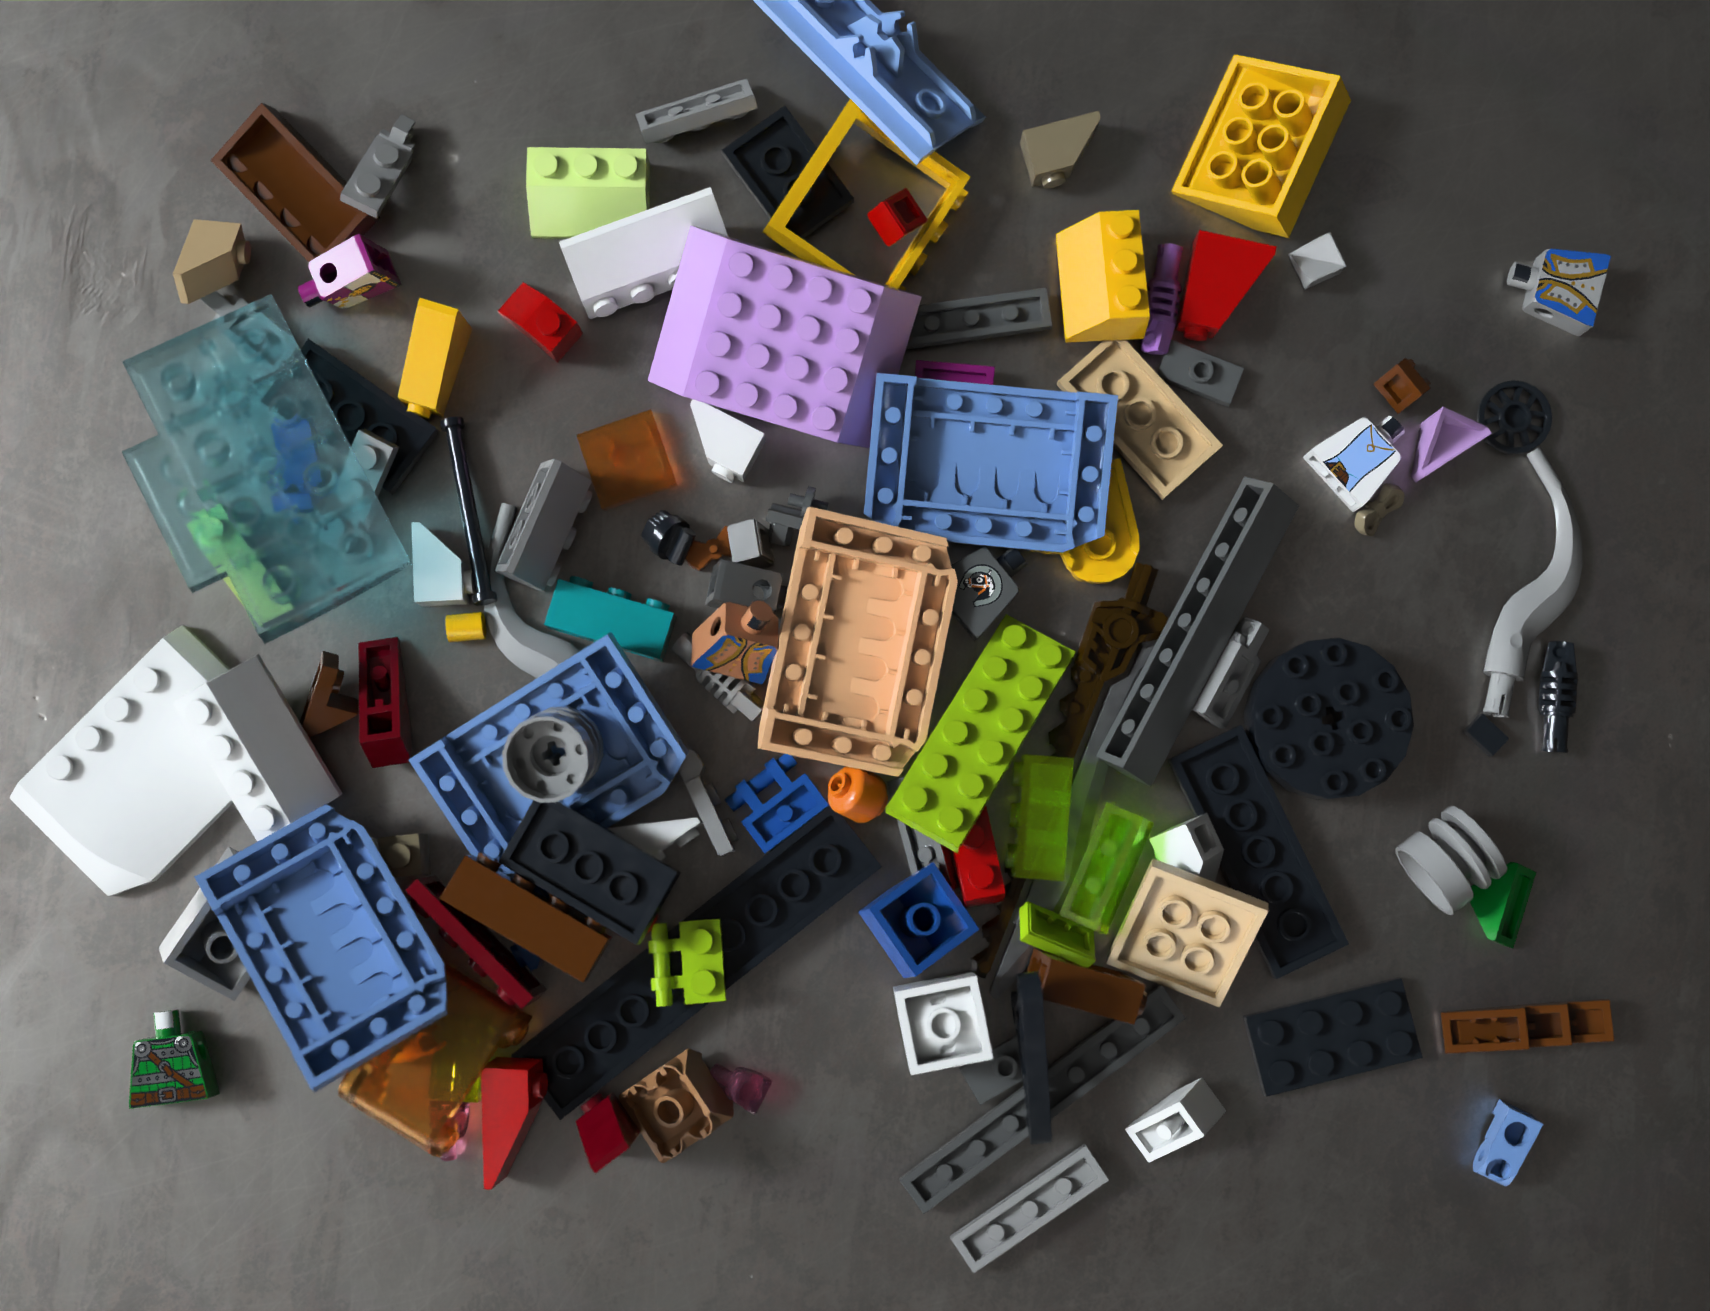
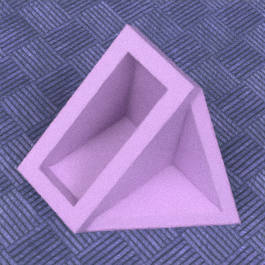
(1444, 438)

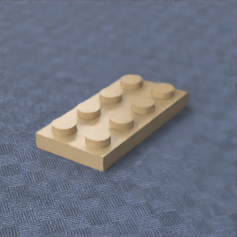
(1152, 423)

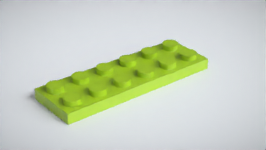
(980, 733)

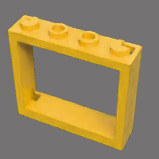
(933, 166)

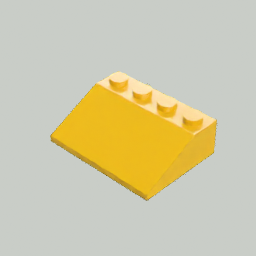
(1263, 143)

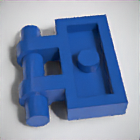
(785, 811)

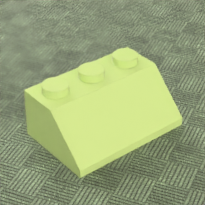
(584, 188)

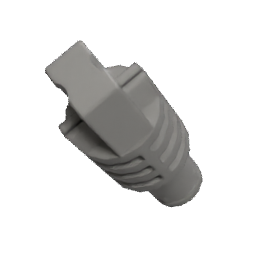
(731, 691)

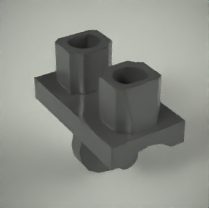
(786, 519)

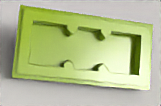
(1056, 934)

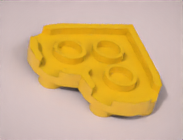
(1115, 553)

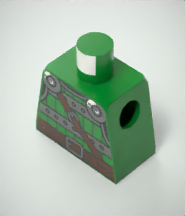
(171, 1065)

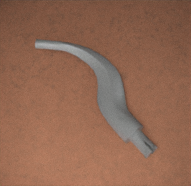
(1537, 603)
(519, 642)

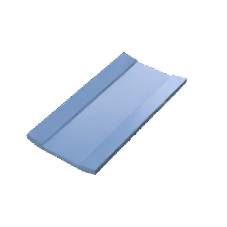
(879, 70)

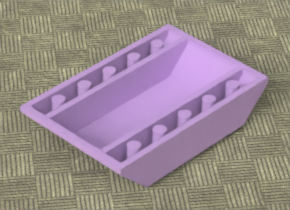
(780, 337)

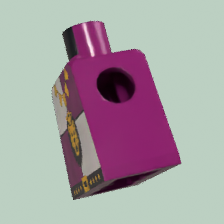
(349, 274)

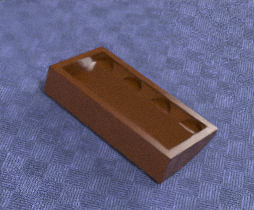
(290, 183)

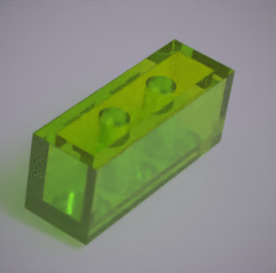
(1040, 817)
(1106, 868)

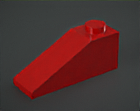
(510, 1100)

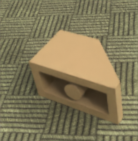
(210, 259)

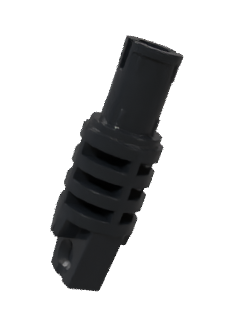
(1558, 694)

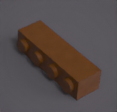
(526, 917)

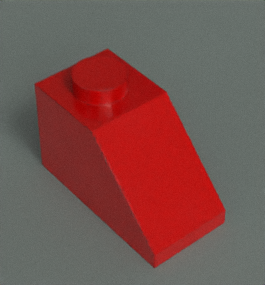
(541, 321)

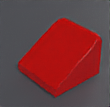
(897, 217)

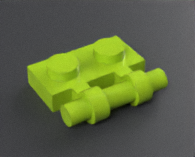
(701, 962)

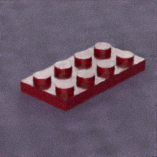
(486, 952)

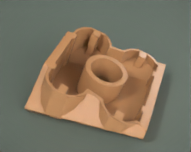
(677, 1105)

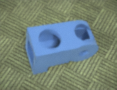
(1506, 1143)

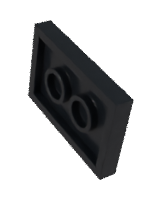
(770, 162)

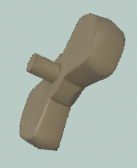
(1389, 499)

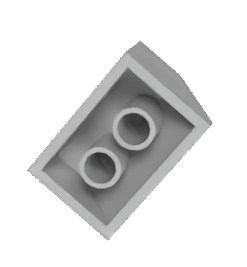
(544, 525)
(203, 949)

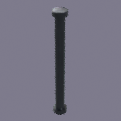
(453, 428)

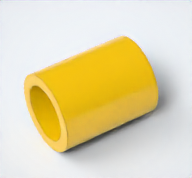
(465, 627)

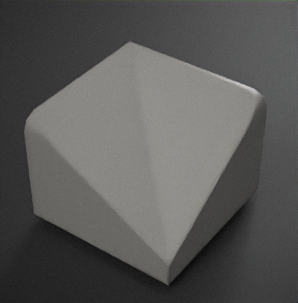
(1317, 261)
(750, 544)

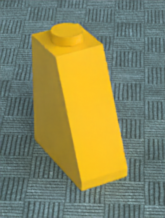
(433, 358)

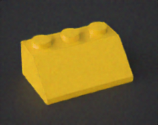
(1103, 278)

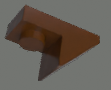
(324, 705)

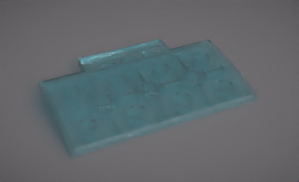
(257, 472)

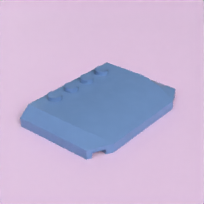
(990, 462)
(638, 750)
(328, 943)

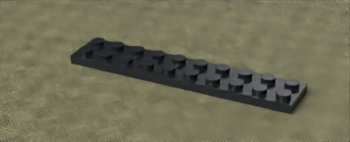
(757, 917)

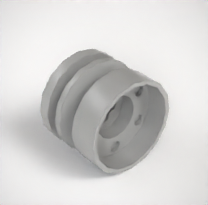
(545, 775)
(1456, 855)

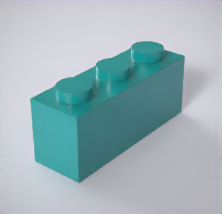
(593, 614)

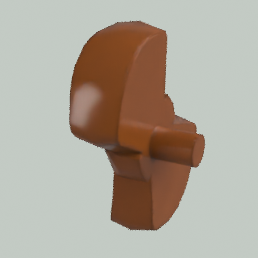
(703, 553)

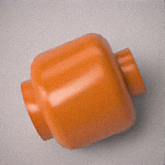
(857, 794)

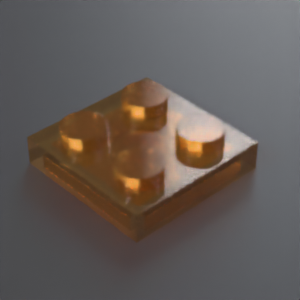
(626, 460)

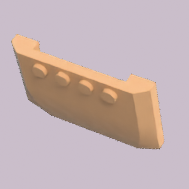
(859, 643)

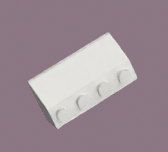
(637, 254)
(257, 747)

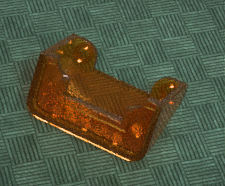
(430, 1073)

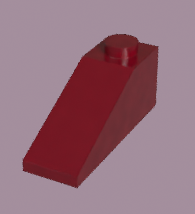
(383, 703)
(605, 1130)

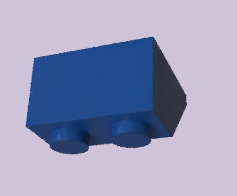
(918, 921)

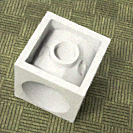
(942, 1022)

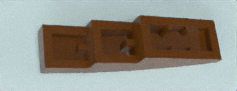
(1527, 1026)

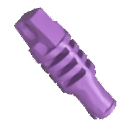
(1162, 300)

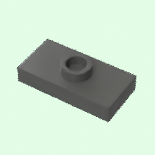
(1200, 373)
(995, 1075)

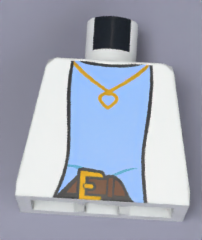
(1357, 459)

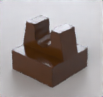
(1402, 385)

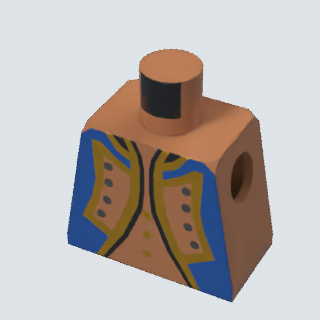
(737, 641)

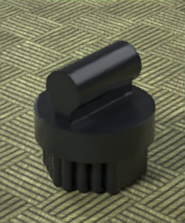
(668, 537)

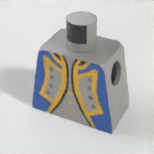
(1562, 287)

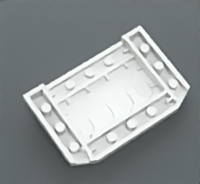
(129, 777)

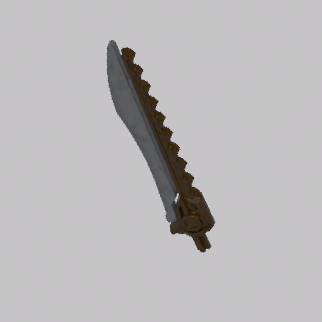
(1103, 653)

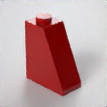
(1217, 280)

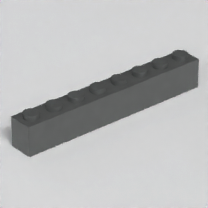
(1198, 630)

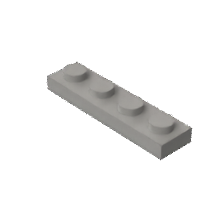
(1029, 1208)

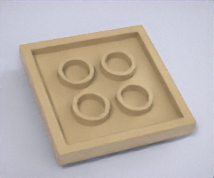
(1187, 932)

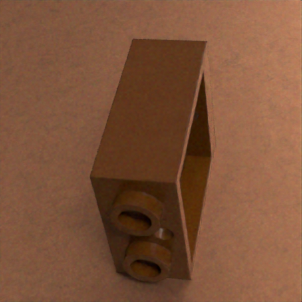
(1089, 989)

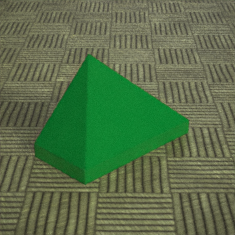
(1504, 903)

